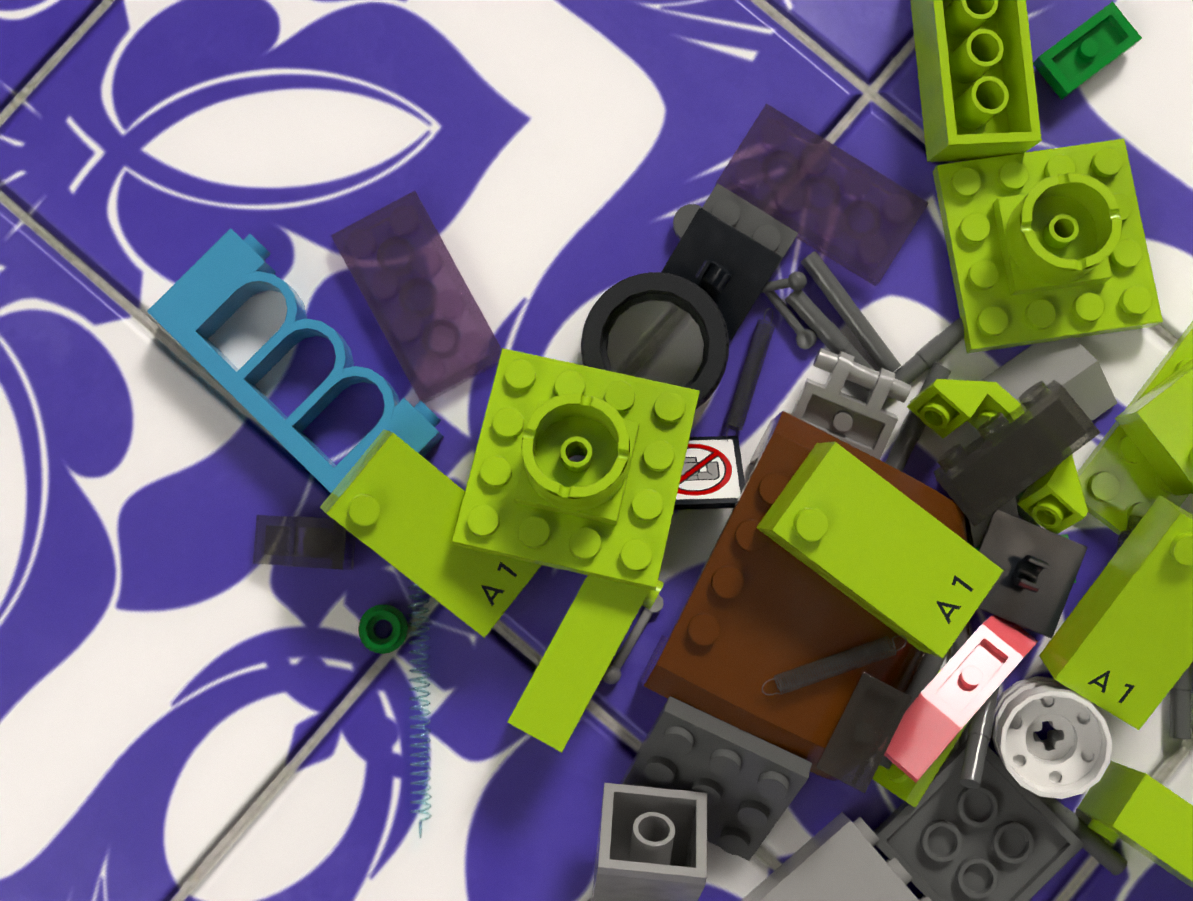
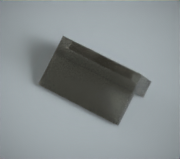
(863, 732)

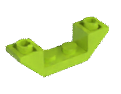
(946, 404)

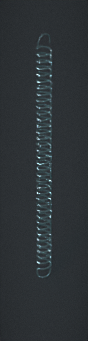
(416, 689)

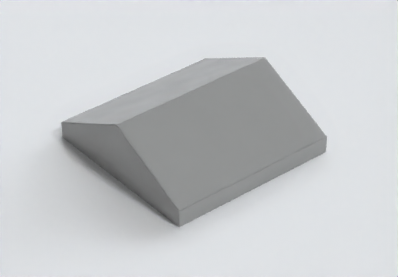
(1063, 362)

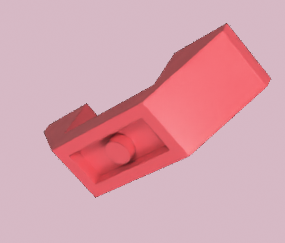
(957, 694)

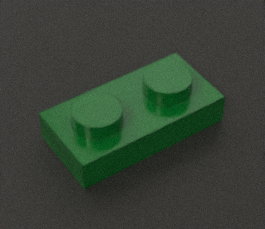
(1087, 50)

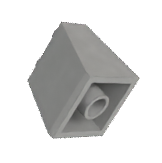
(650, 844)

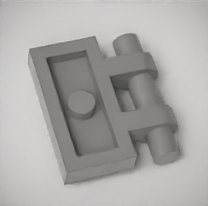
(843, 416)

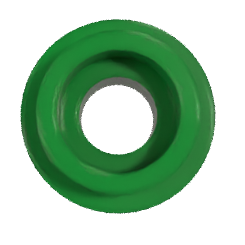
(368, 633)

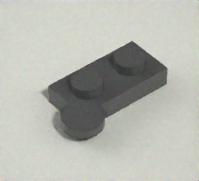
(741, 216)

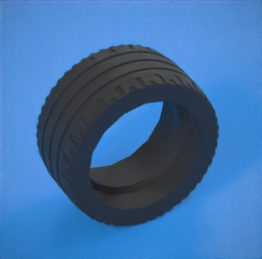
(665, 288)

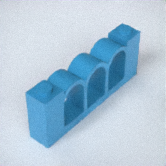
(214, 292)

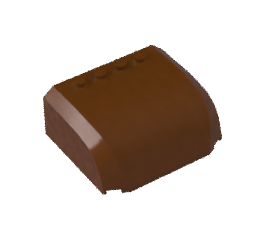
(770, 613)

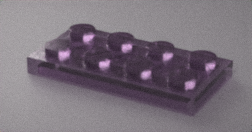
(823, 194)
(418, 297)

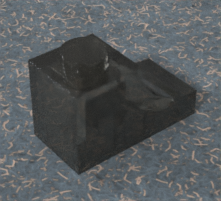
(303, 542)

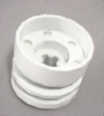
(1072, 754)

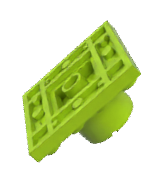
(1046, 246)
(588, 515)

